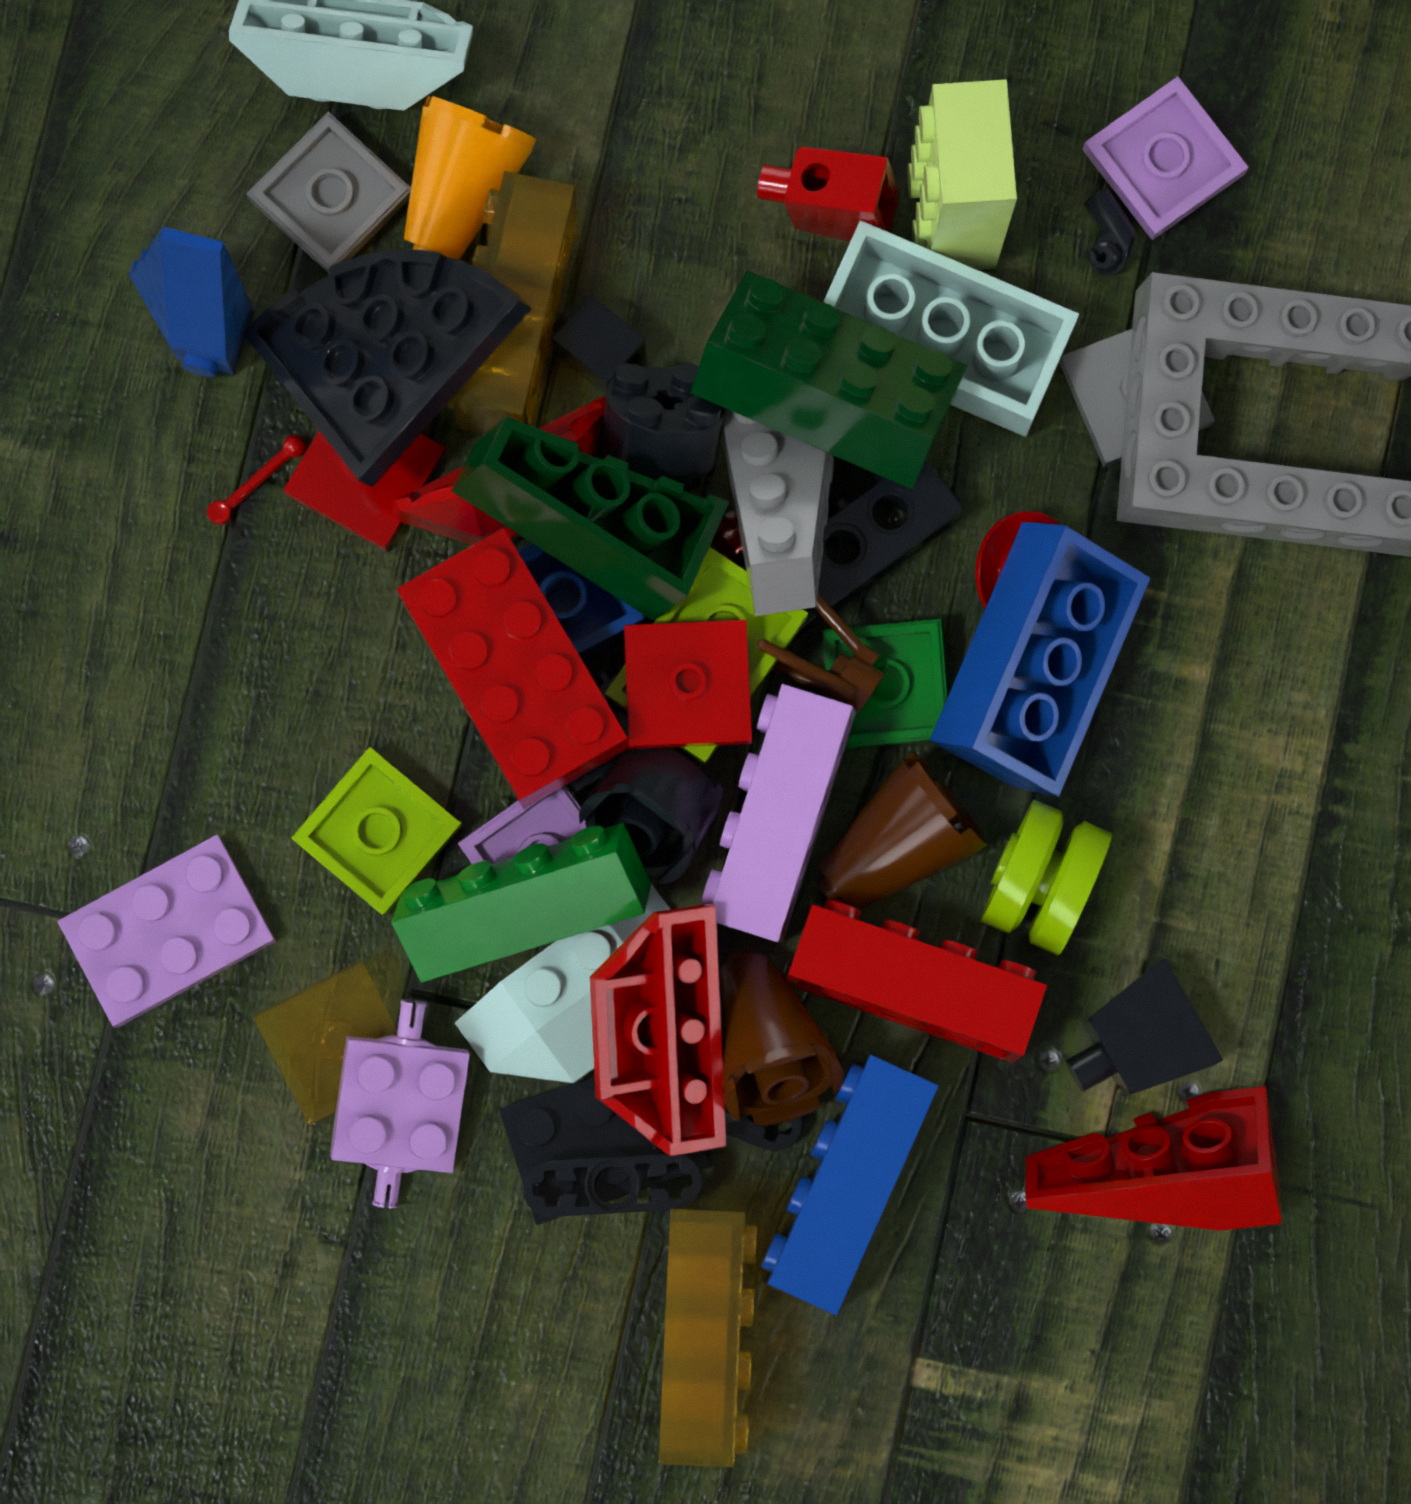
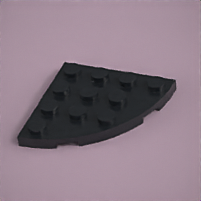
(384, 347)

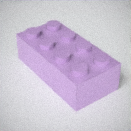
(781, 812)

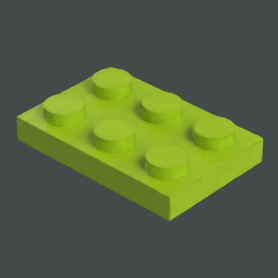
(724, 594)

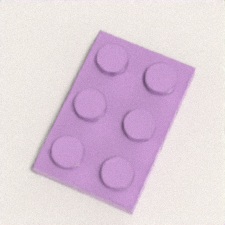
(166, 931)

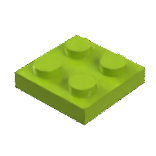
(377, 831)

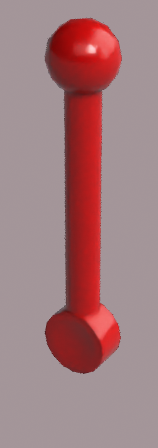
(221, 511)

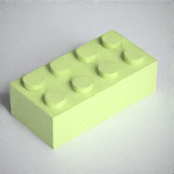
(964, 172)

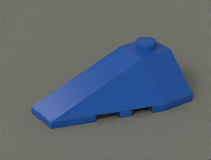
(194, 299)

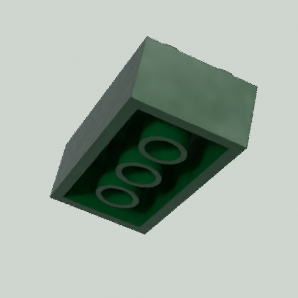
(828, 379)

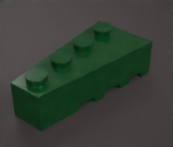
(593, 513)

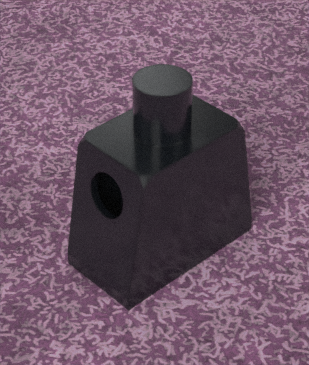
(1144, 1037)

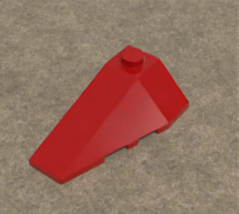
(1186, 1169)

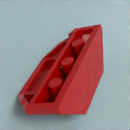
(445, 513)
(662, 1031)

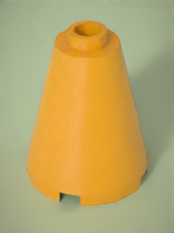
(454, 168)

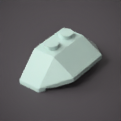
(352, 49)
(541, 1013)

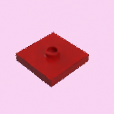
(333, 491)
(687, 684)

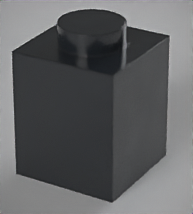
(596, 342)

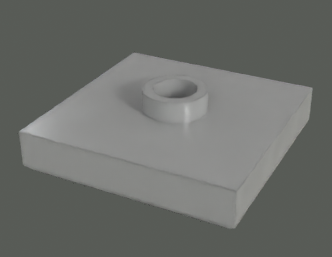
(330, 193)
(1099, 387)

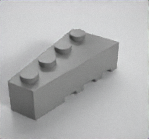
(779, 510)

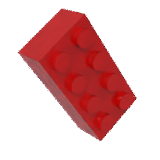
(513, 668)
(917, 983)

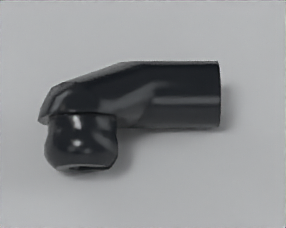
(1114, 235)

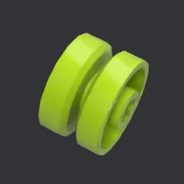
(1043, 876)

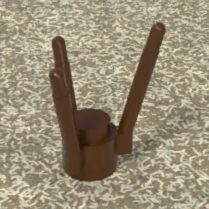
(848, 678)

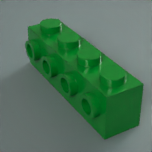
(521, 901)

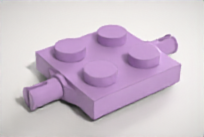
(399, 1104)

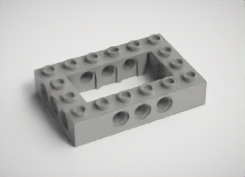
(1173, 487)

